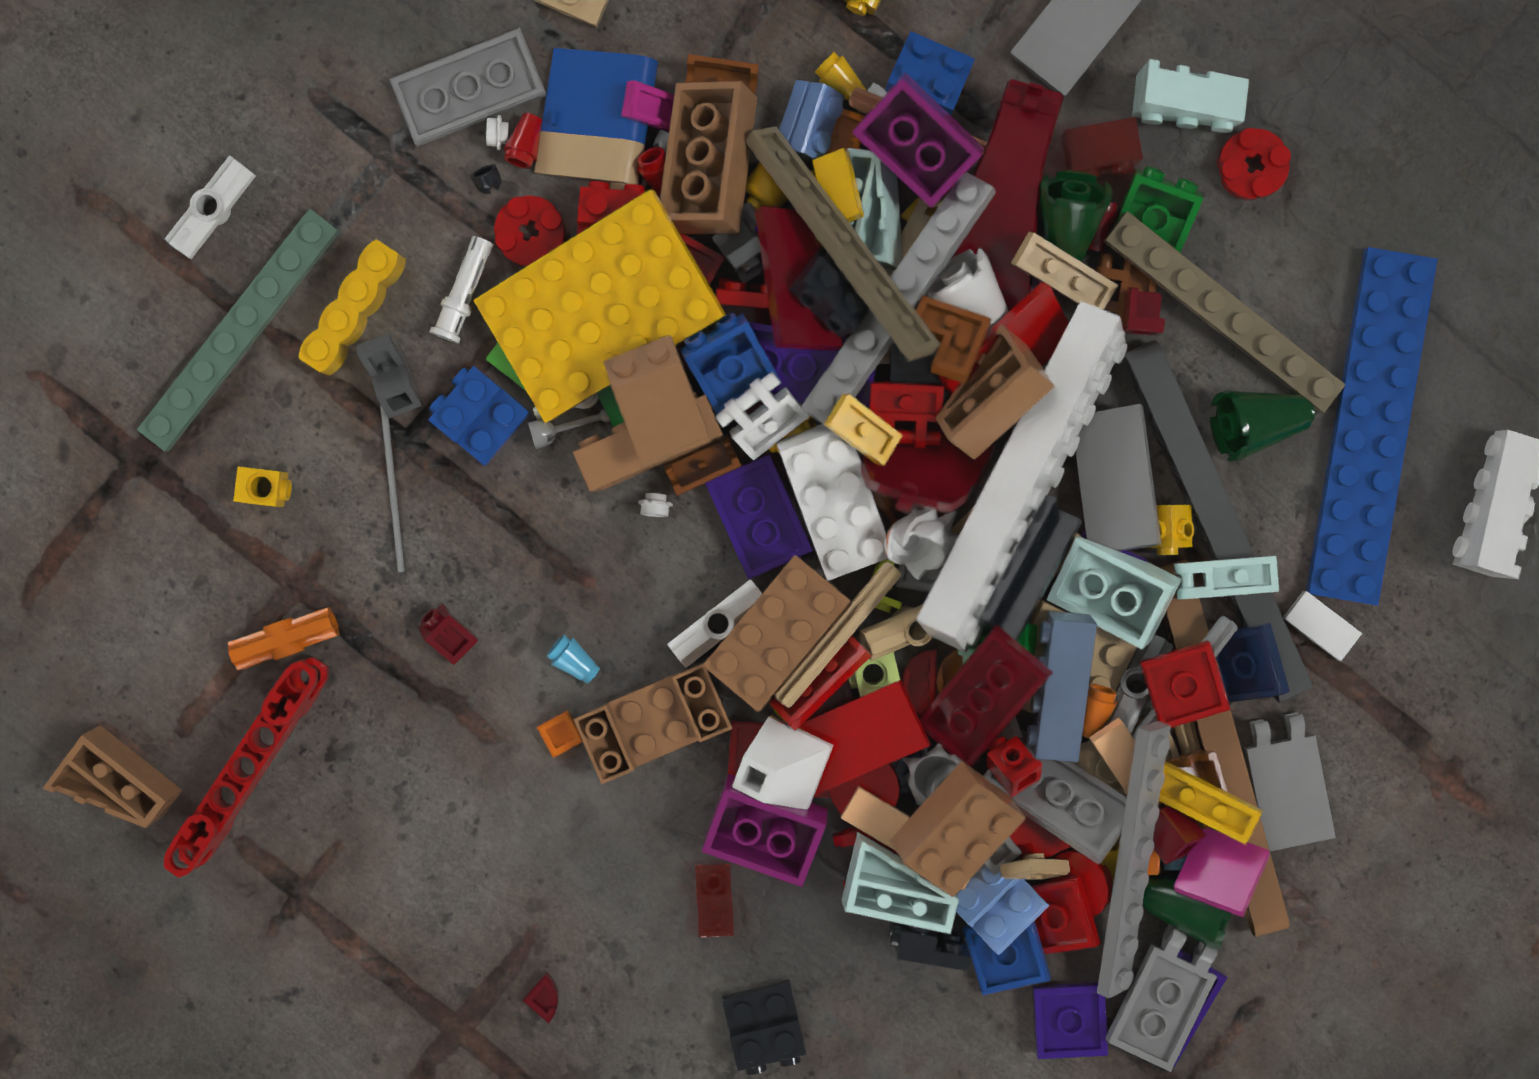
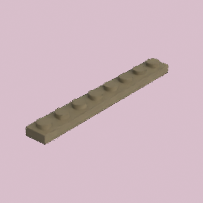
(842, 243)
(1223, 312)

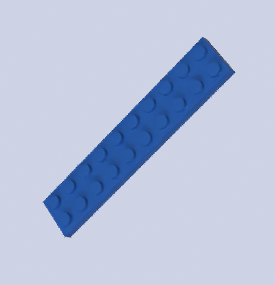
(1371, 426)

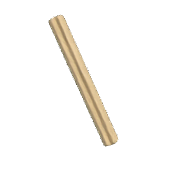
(837, 634)

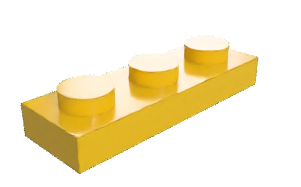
(1208, 804)

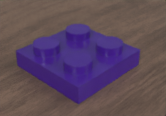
(1069, 1021)

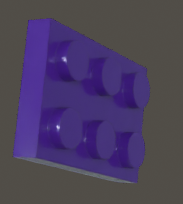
(758, 516)

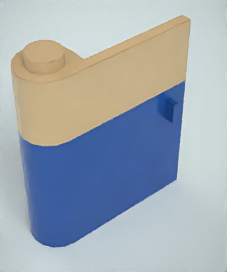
(583, 119)

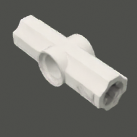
(194, 225)
(699, 639)

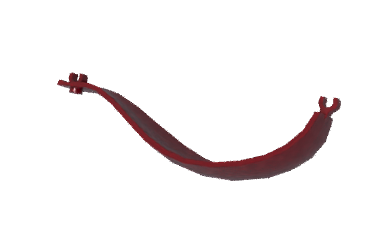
(1014, 165)

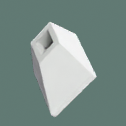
(783, 765)

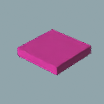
(1222, 872)

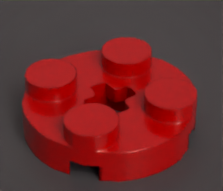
(1273, 157)
(520, 212)

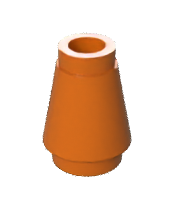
(1098, 708)

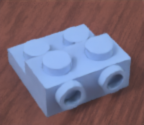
(998, 907)

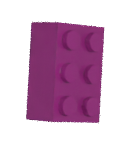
(918, 140)
(764, 835)

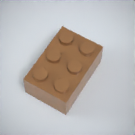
(957, 829)

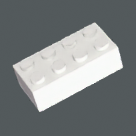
(834, 500)

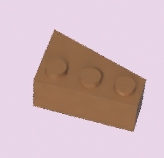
(995, 396)
(114, 778)

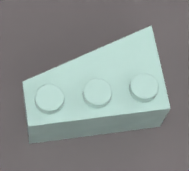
(891, 891)

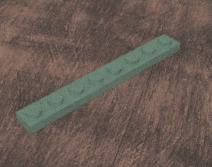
(238, 330)

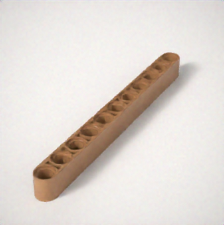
(1185, 627)

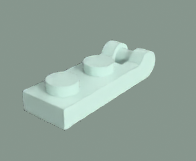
(1228, 577)

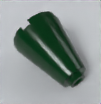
(1073, 210)
(1257, 420)
(1185, 913)

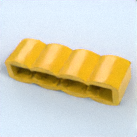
(347, 316)

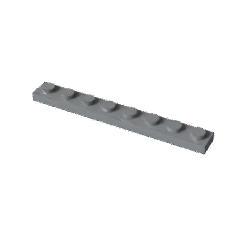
(914, 279)
(1133, 858)

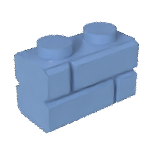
(811, 118)

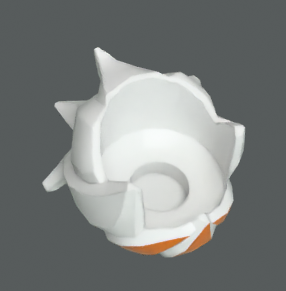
(921, 541)

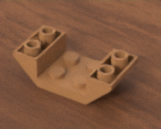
(652, 722)

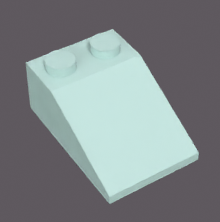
(1115, 589)

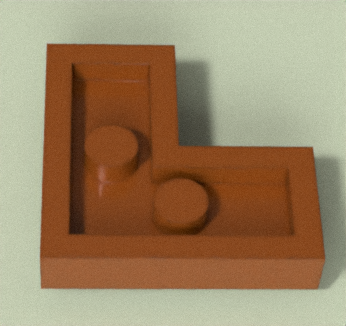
(960, 337)

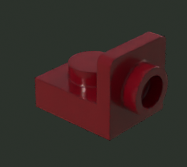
(446, 634)

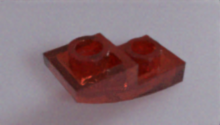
(714, 900)

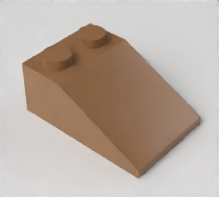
(656, 401)

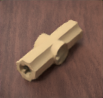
(894, 633)

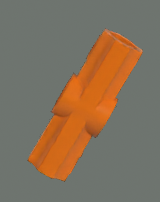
(283, 638)

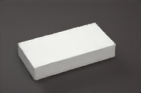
(1322, 625)

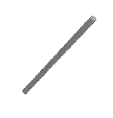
(392, 491)

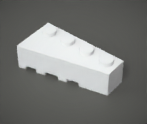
(1500, 506)

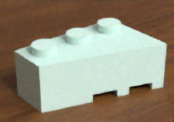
(1189, 98)
(880, 204)

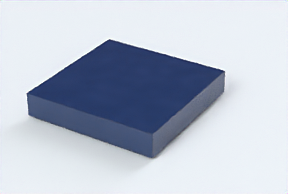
(1252, 665)

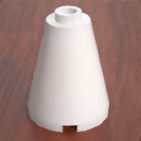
(970, 285)

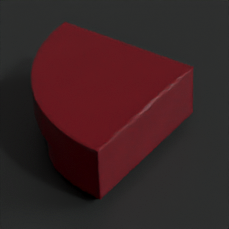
(543, 998)

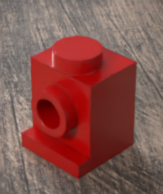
(1017, 774)

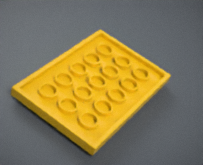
(597, 299)

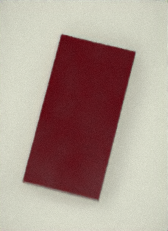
(785, 251)
(984, 696)

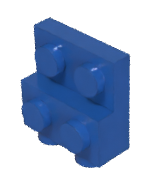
(726, 360)
(477, 414)

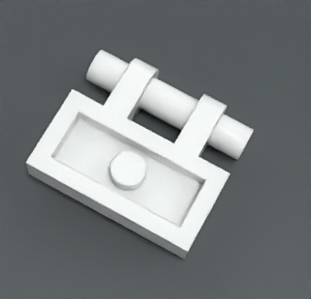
(766, 424)

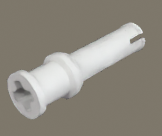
(457, 306)

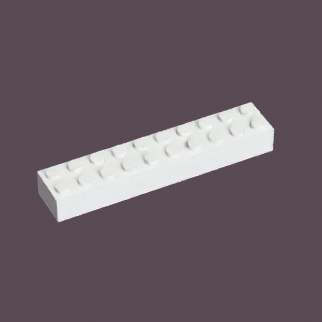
(1024, 476)

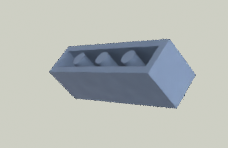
(1062, 699)

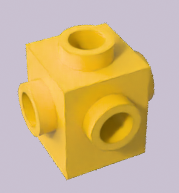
(1175, 528)

